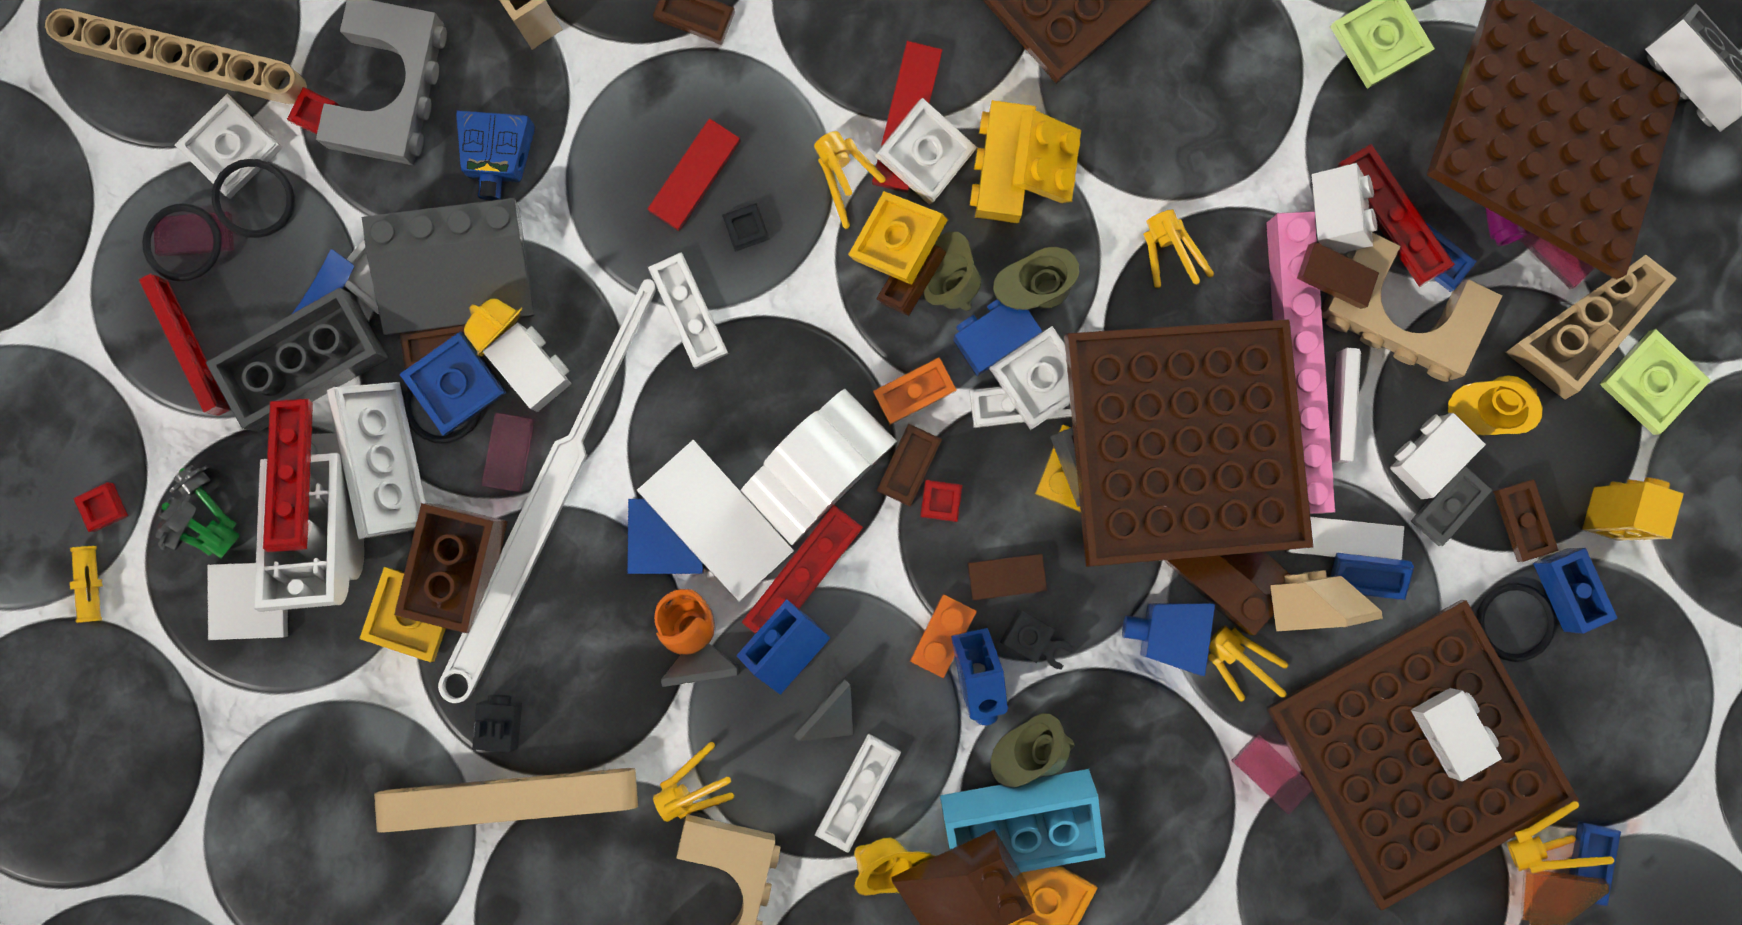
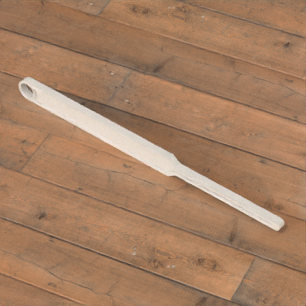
(538, 517)

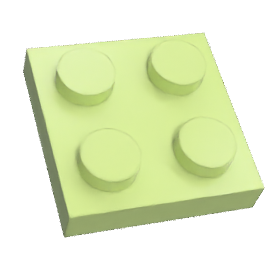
(1381, 39)
(1655, 382)

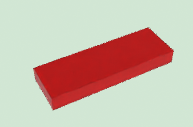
(694, 174)

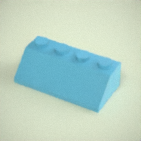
(1040, 823)

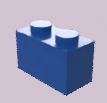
(994, 335)
(1575, 590)
(783, 647)

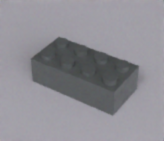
(297, 358)

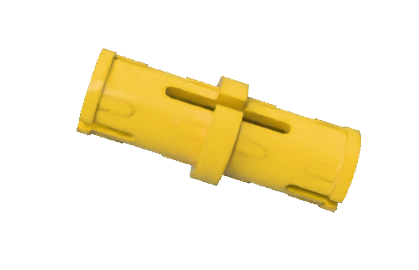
(85, 561)

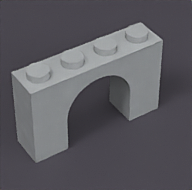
(396, 129)

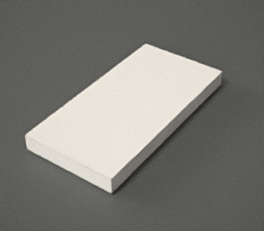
(377, 457)
(715, 520)

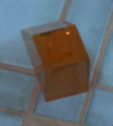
(1558, 897)

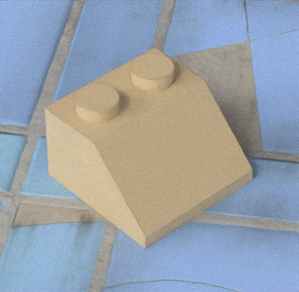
(1319, 602)

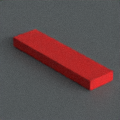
(914, 82)
(1400, 220)
(184, 344)
(288, 475)
(806, 567)

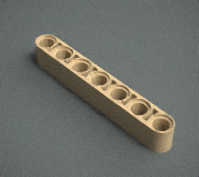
(162, 47)
(506, 800)

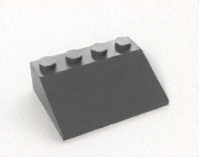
(443, 260)

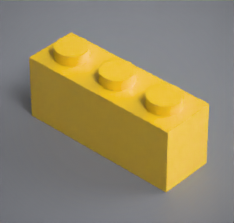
(995, 195)
(1633, 510)

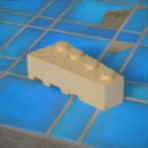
(1586, 334)

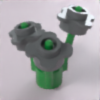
(178, 515)

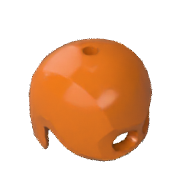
(685, 622)

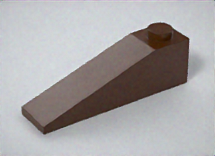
(1235, 585)

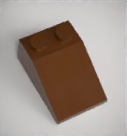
(449, 566)
(967, 886)

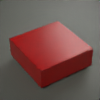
(308, 110)
(941, 500)
(100, 507)

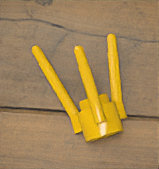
(834, 156)
(1167, 231)
(1227, 646)
(678, 801)
(1530, 851)

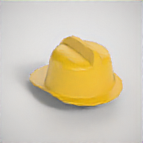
(489, 323)
(1497, 406)
(881, 862)

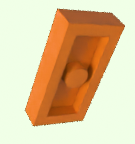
(914, 391)
(935, 646)

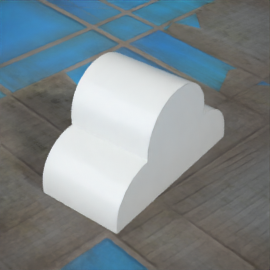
(817, 465)
(333, 550)

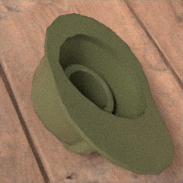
(956, 277)
(1037, 280)
(1031, 751)

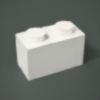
(1343, 208)
(528, 367)
(1436, 455)
(1457, 733)

